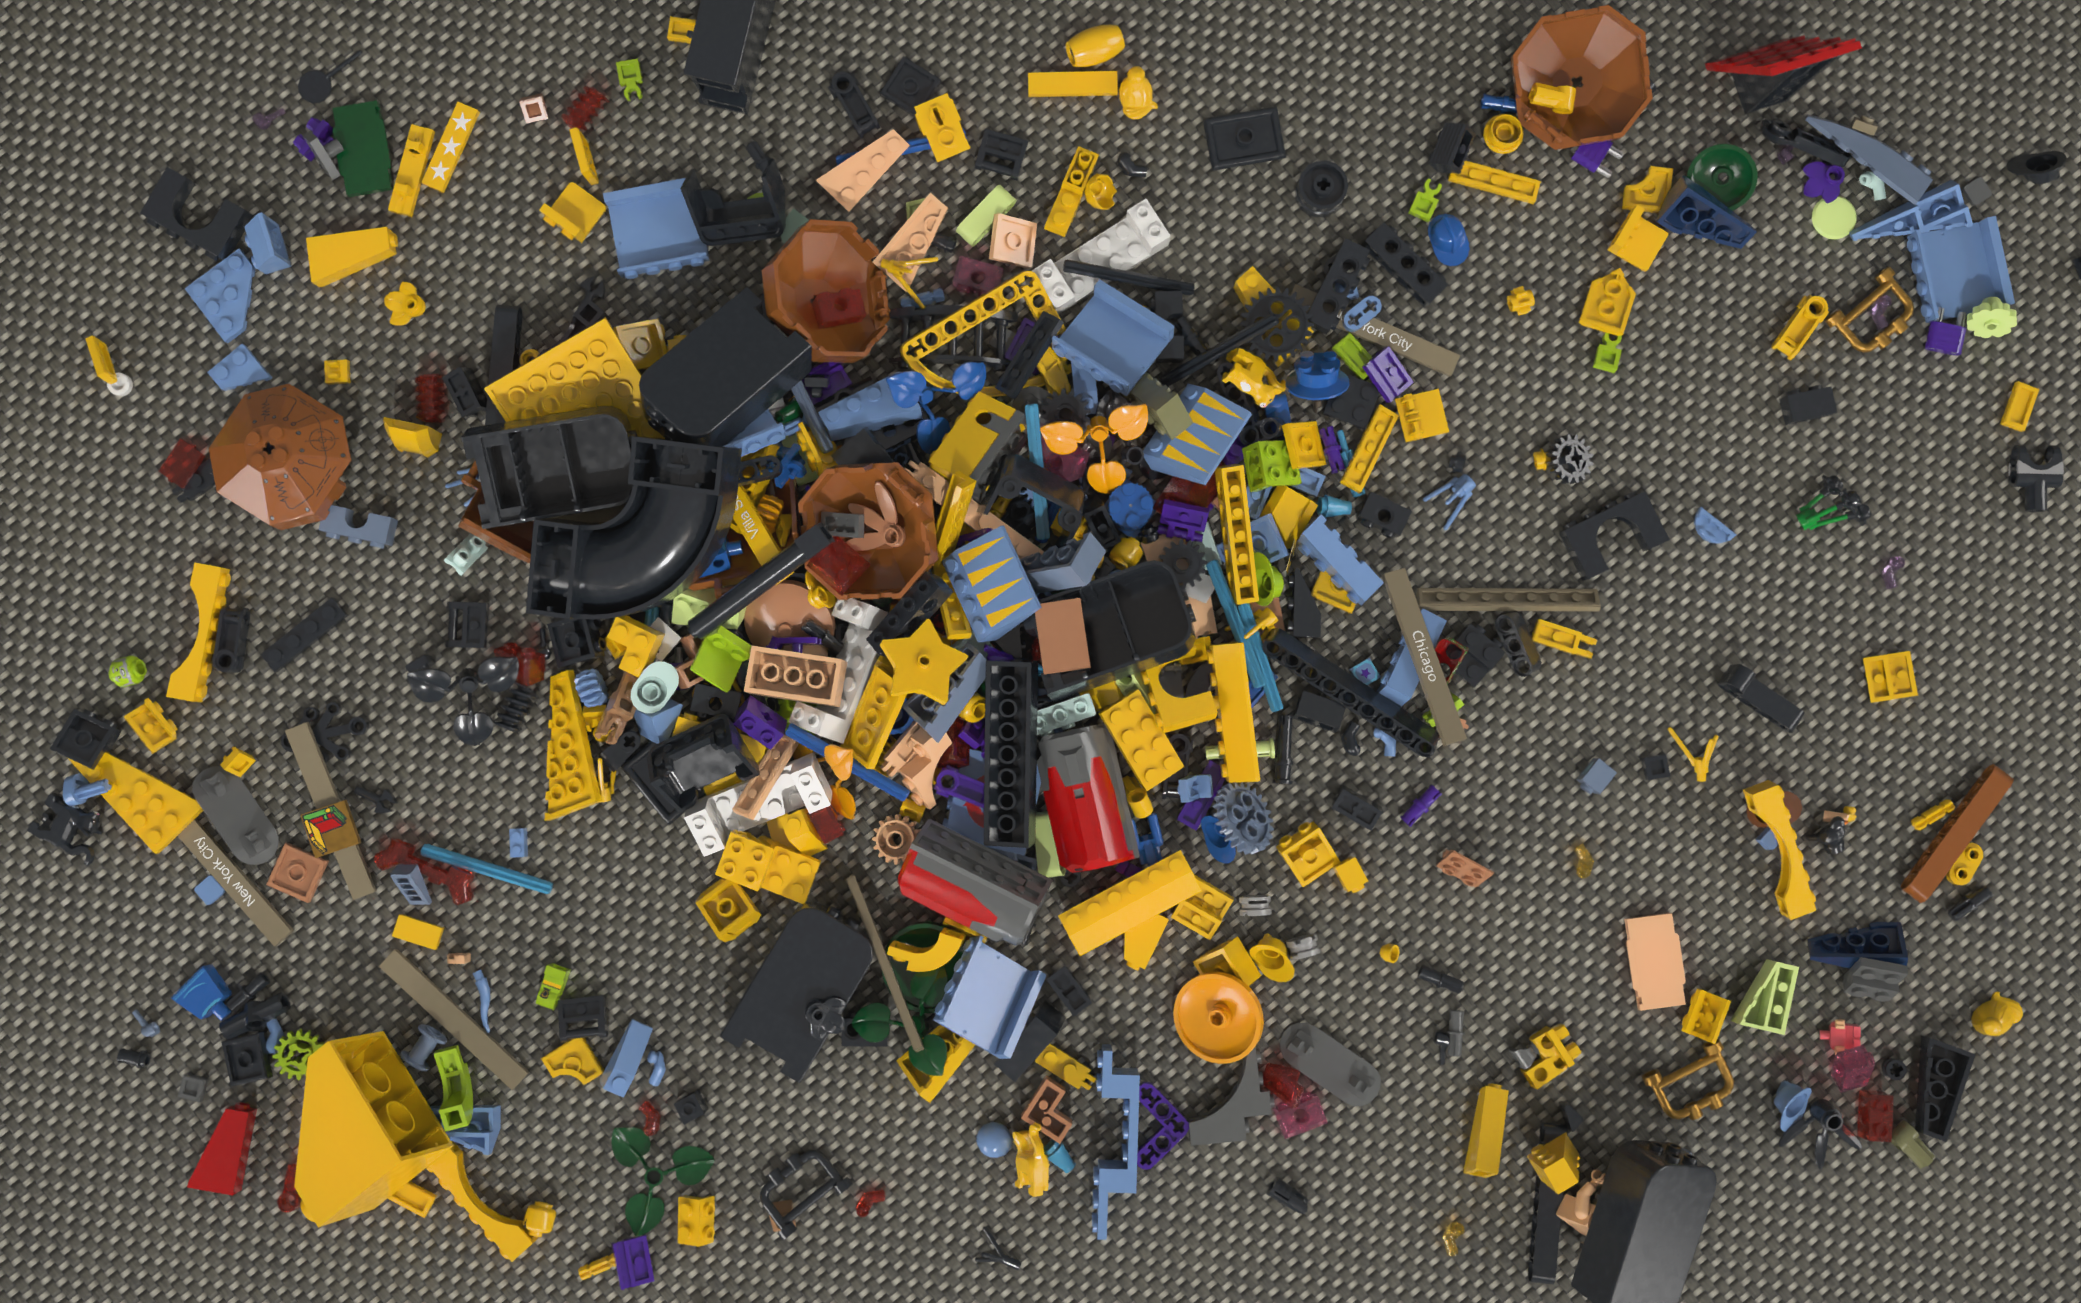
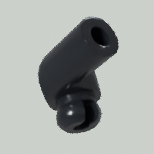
(1128, 166)

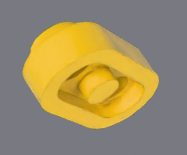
(1966, 864)

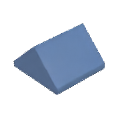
(660, 724)

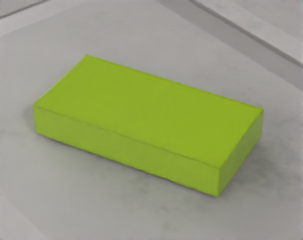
(1353, 354)

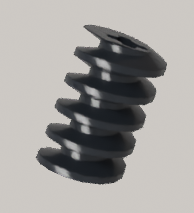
(516, 708)

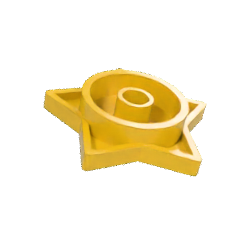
(911, 674)

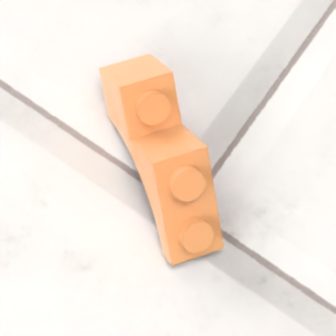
(920, 770)

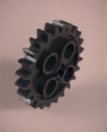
(1291, 339)

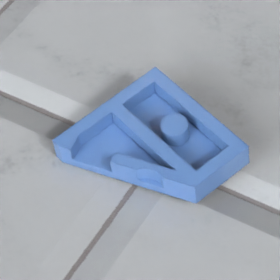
(238, 369)

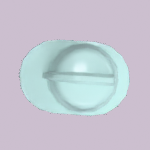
(654, 687)

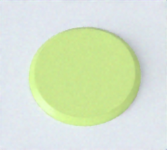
(1835, 218)

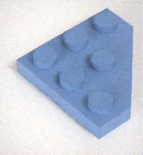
(225, 294)

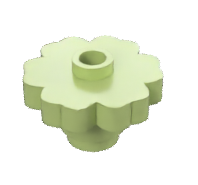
(1991, 318)

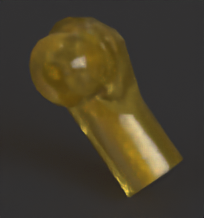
(1585, 862)
(1450, 1235)

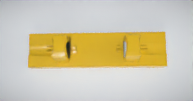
(411, 170)

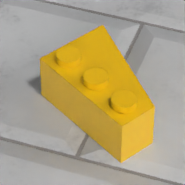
(1556, 1163)

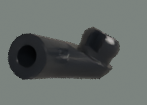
(1348, 739)

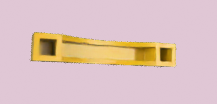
(209, 588)
(1793, 890)
(504, 1231)

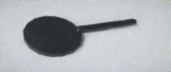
(316, 85)

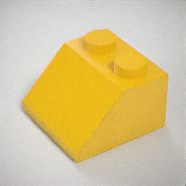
(1231, 959)

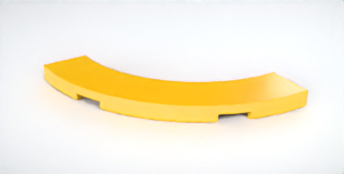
(1053, 372)

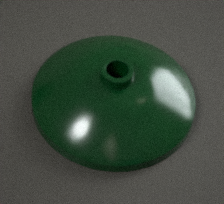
(1733, 161)

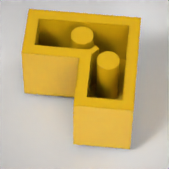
(641, 643)

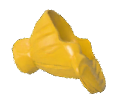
(1136, 94)
(1996, 1015)

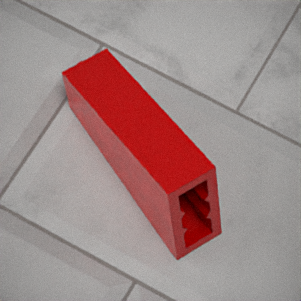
(226, 1155)

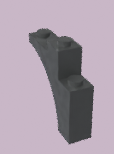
(1227, 1120)

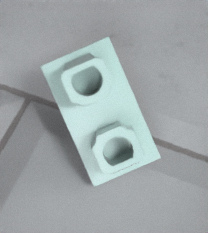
(466, 553)

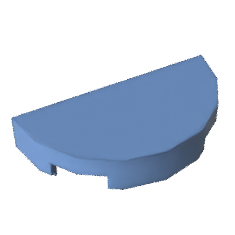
(1711, 528)

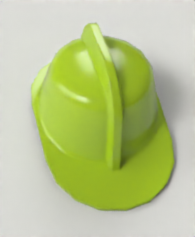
(1269, 580)

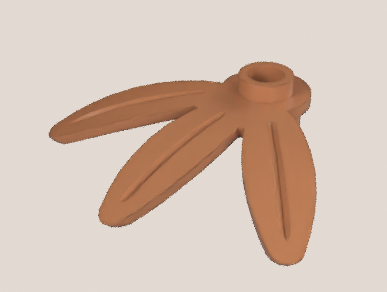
(885, 526)

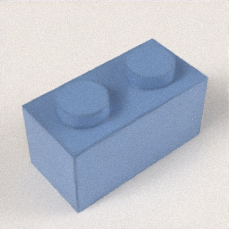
(1767, 839)
(518, 842)

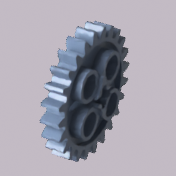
(1232, 808)

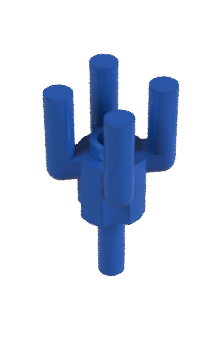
(1149, 844)

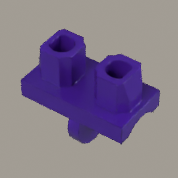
(321, 130)

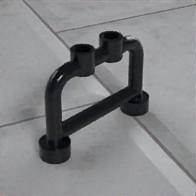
(778, 1176)

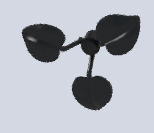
(1129, 453)
(496, 672)

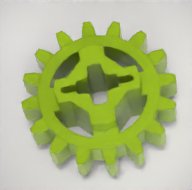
(295, 1045)

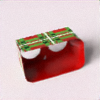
(1443, 658)

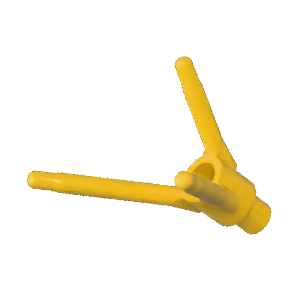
(898, 268)
(1700, 764)

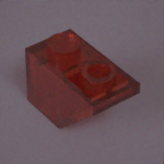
(530, 662)

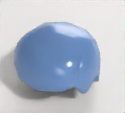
(994, 1140)

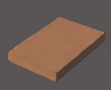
(1062, 636)

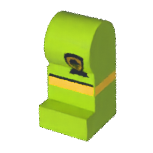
(552, 985)

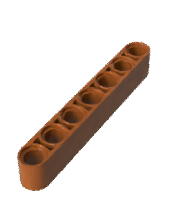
(1957, 833)

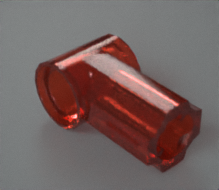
(289, 1189)

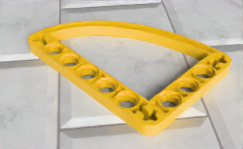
(980, 315)

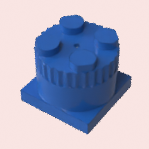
(1130, 508)

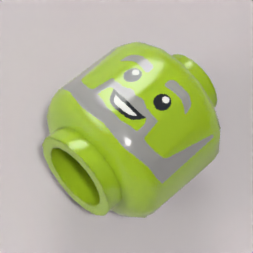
(127, 671)

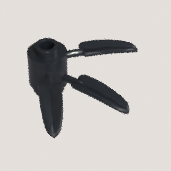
(1829, 1119)

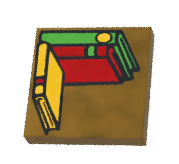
(330, 828)

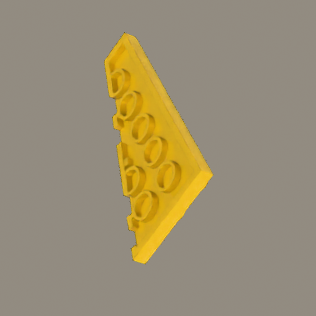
(569, 755)
(143, 801)

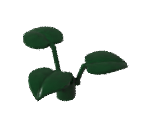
(873, 1022)
(690, 1164)

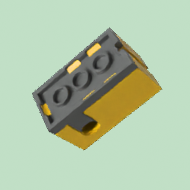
(980, 442)

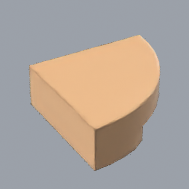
(458, 958)

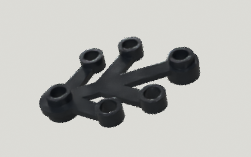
(322, 734)

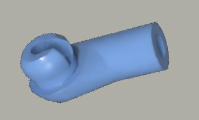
(275, 1034)
(659, 1067)

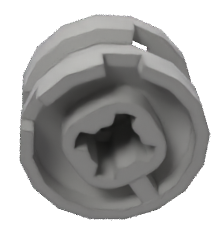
(1255, 908)
(1303, 946)

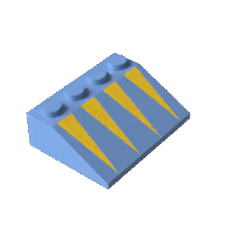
(1204, 443)
(991, 585)

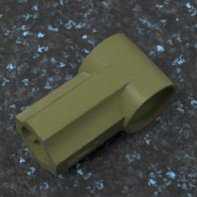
(1907, 1140)

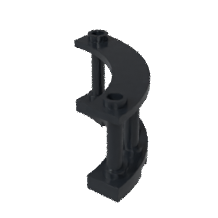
(907, 315)

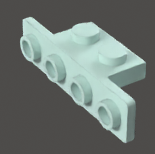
(1064, 714)

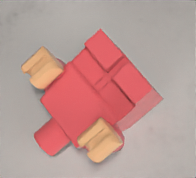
(1842, 1035)

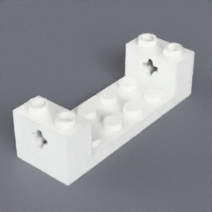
(1118, 247)
(860, 659)
(798, 786)

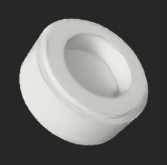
(122, 386)

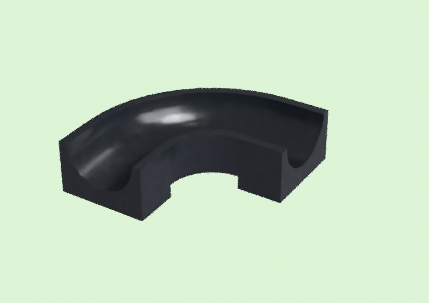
(649, 550)

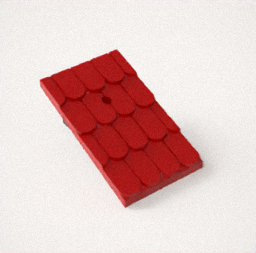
(1780, 69)

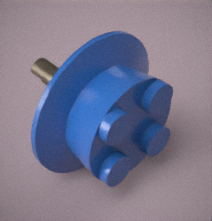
(1317, 377)

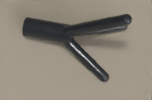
(1002, 1258)

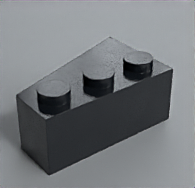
(1035, 1037)

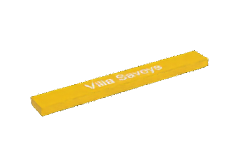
(754, 529)

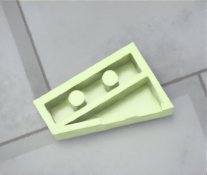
(692, 602)
(1768, 998)

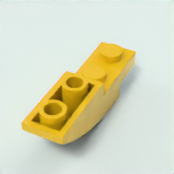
(1071, 191)

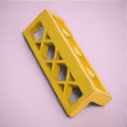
(953, 514)

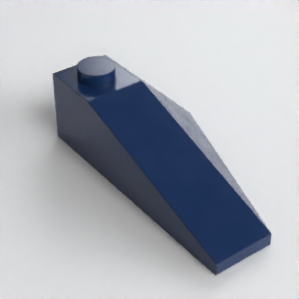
(1698, 213)
(1879, 942)

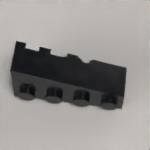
(1940, 1086)

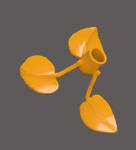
(1126, 420)
(841, 763)

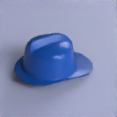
(1448, 239)
(1215, 841)

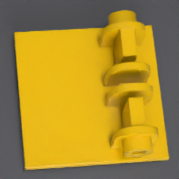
(1421, 415)

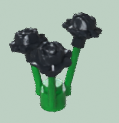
(1849, 499)

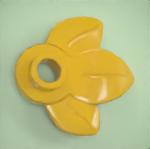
(402, 302)
(817, 593)

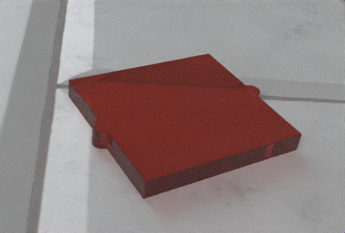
(182, 463)

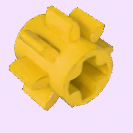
(1520, 300)

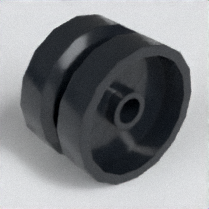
(1325, 176)

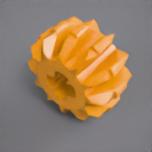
(770, 510)

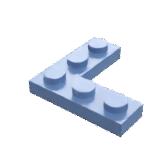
(1310, 484)

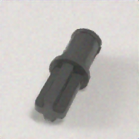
(1455, 1032)

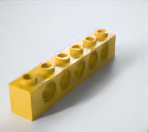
(1236, 533)

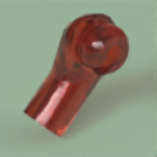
(652, 1119)
(866, 1201)

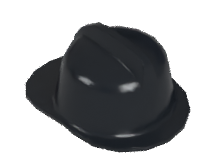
(2038, 167)

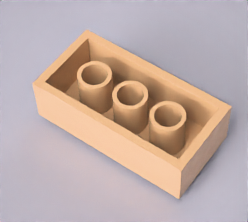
(795, 676)

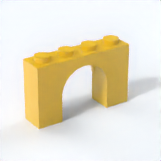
(1176, 712)

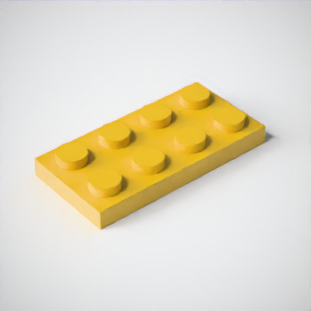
(873, 718)
(1141, 740)

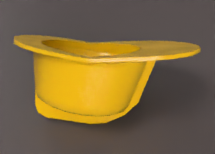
(1272, 959)

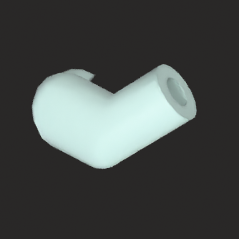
(1873, 182)

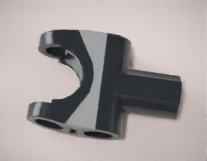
(2036, 477)

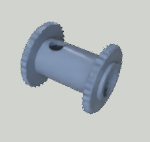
(423, 1047)

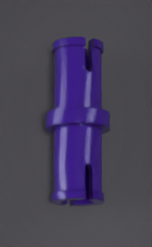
(1332, 449)
(1420, 805)

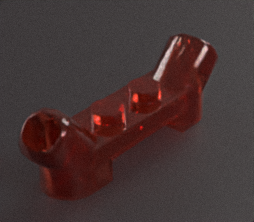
(456, 878)

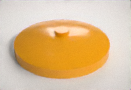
(1218, 1017)

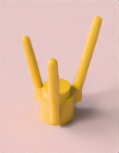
(1264, 620)
(605, 790)

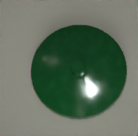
(920, 935)

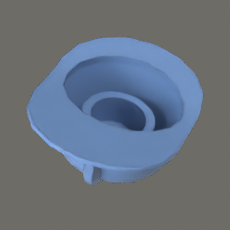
(1791, 1102)

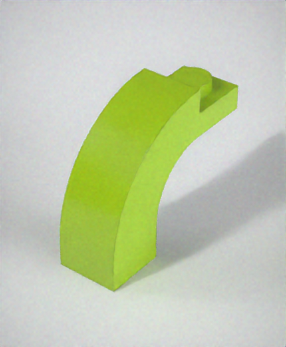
(457, 1088)

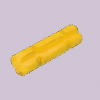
(1933, 814)
(596, 1266)

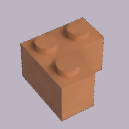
(687, 677)
(1043, 1110)

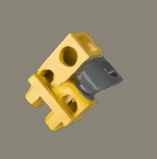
(1554, 1055)

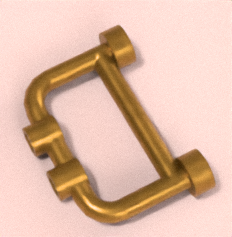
(1898, 325)
(1712, 1099)

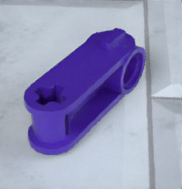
(963, 788)

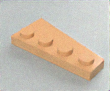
(860, 172)
(914, 237)

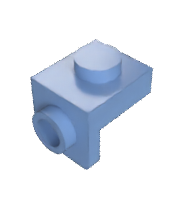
(1195, 787)

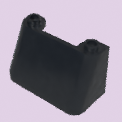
(698, 759)

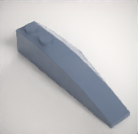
(1883, 160)

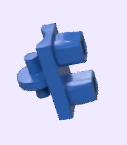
(792, 464)

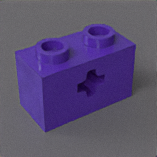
(760, 722)

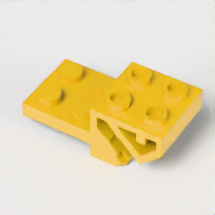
(767, 866)

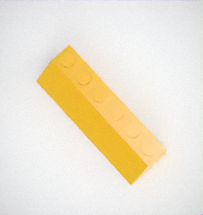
(1234, 712)
(1130, 903)

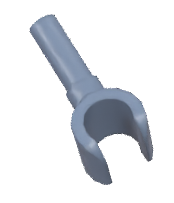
(147, 1029)

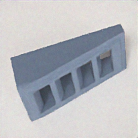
(410, 874)

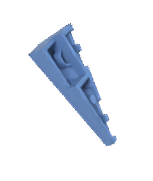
(1935, 210)
(480, 1132)

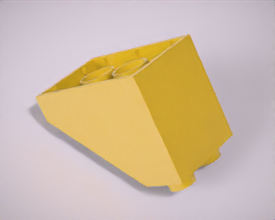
(361, 1129)

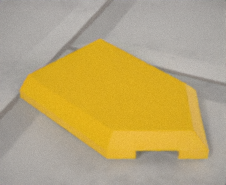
(1608, 304)

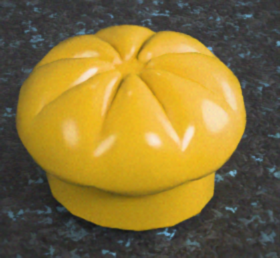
(1503, 133)

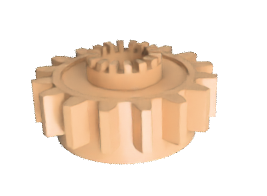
(885, 835)

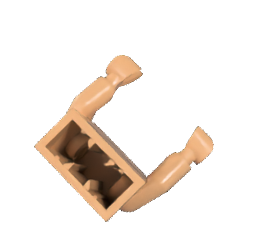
(1578, 1210)

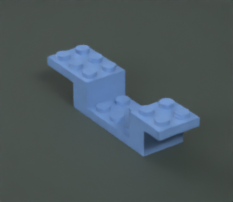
(1116, 1175)

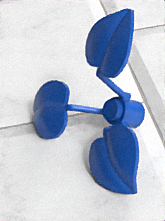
(911, 387)

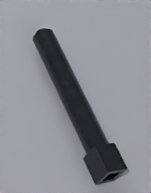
(760, 581)

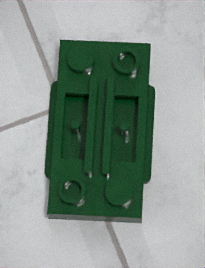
(366, 152)

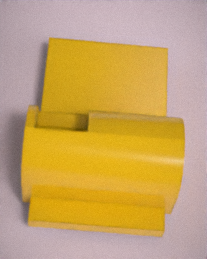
(941, 126)

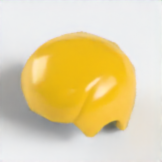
(1100, 191)

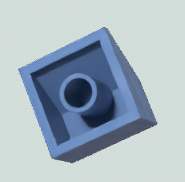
(266, 244)

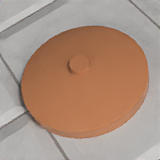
(782, 613)

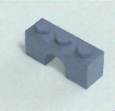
(377, 530)

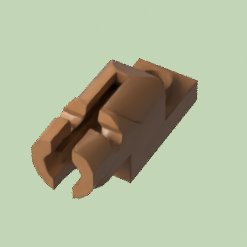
(618, 710)

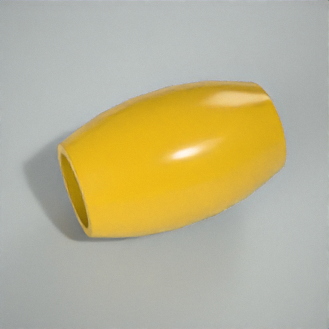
(1095, 45)

